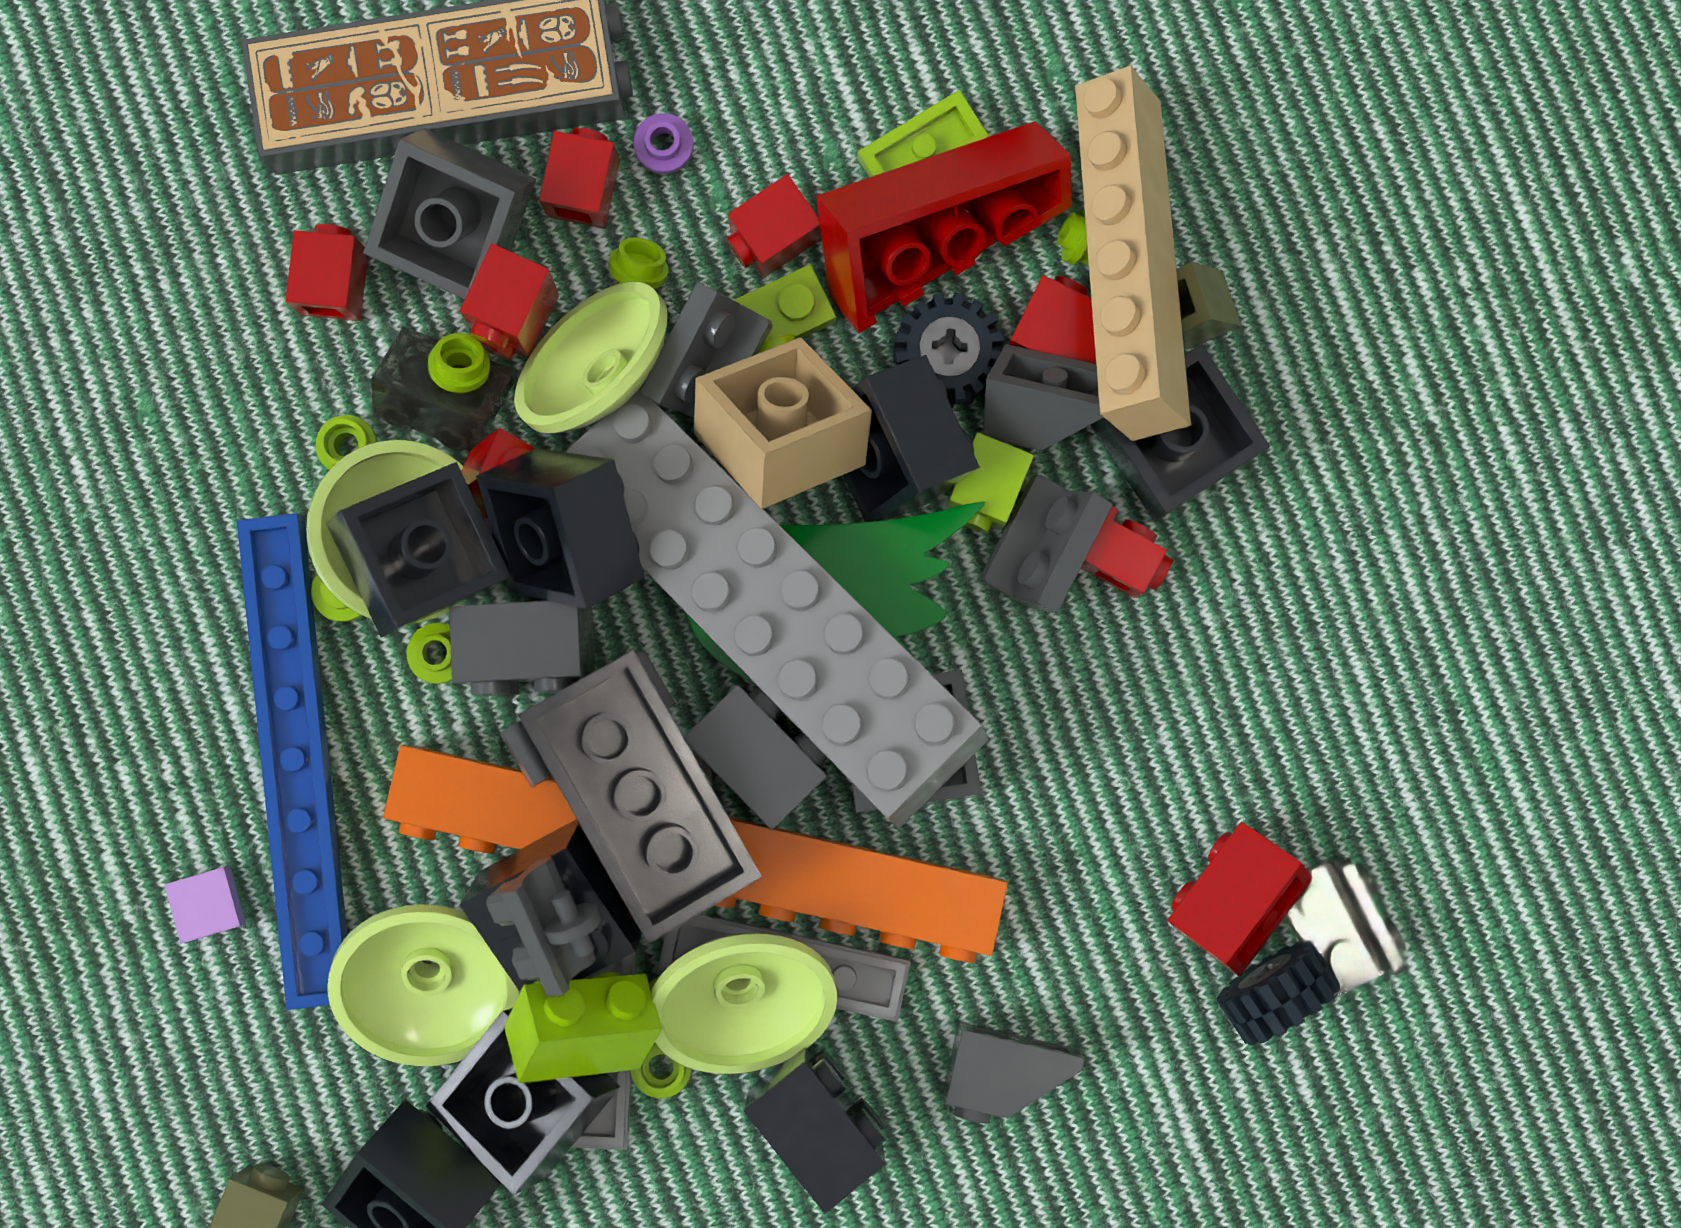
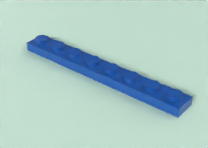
(293, 753)

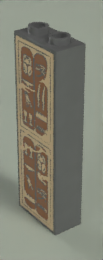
(452, 69)

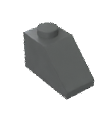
(1039, 398)
(1003, 1072)

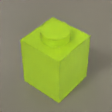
(995, 482)

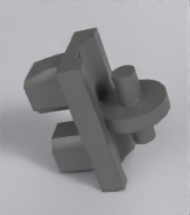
(550, 925)

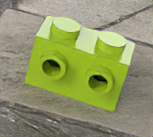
(588, 1030)

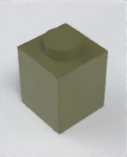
(1204, 304)
(258, 1199)

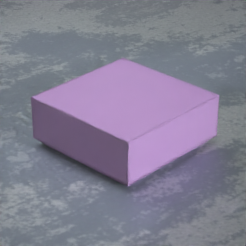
(205, 904)

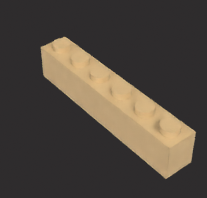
(1131, 256)

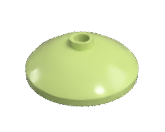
(592, 359)
(355, 479)
(743, 1003)
(415, 1008)

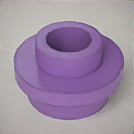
(667, 160)

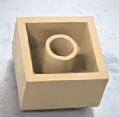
(781, 422)

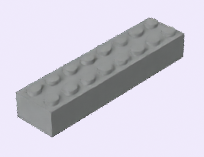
(783, 616)

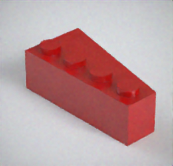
(937, 216)

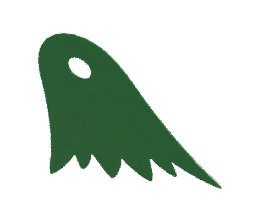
(876, 568)

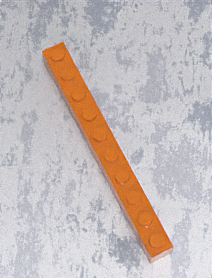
(798, 870)

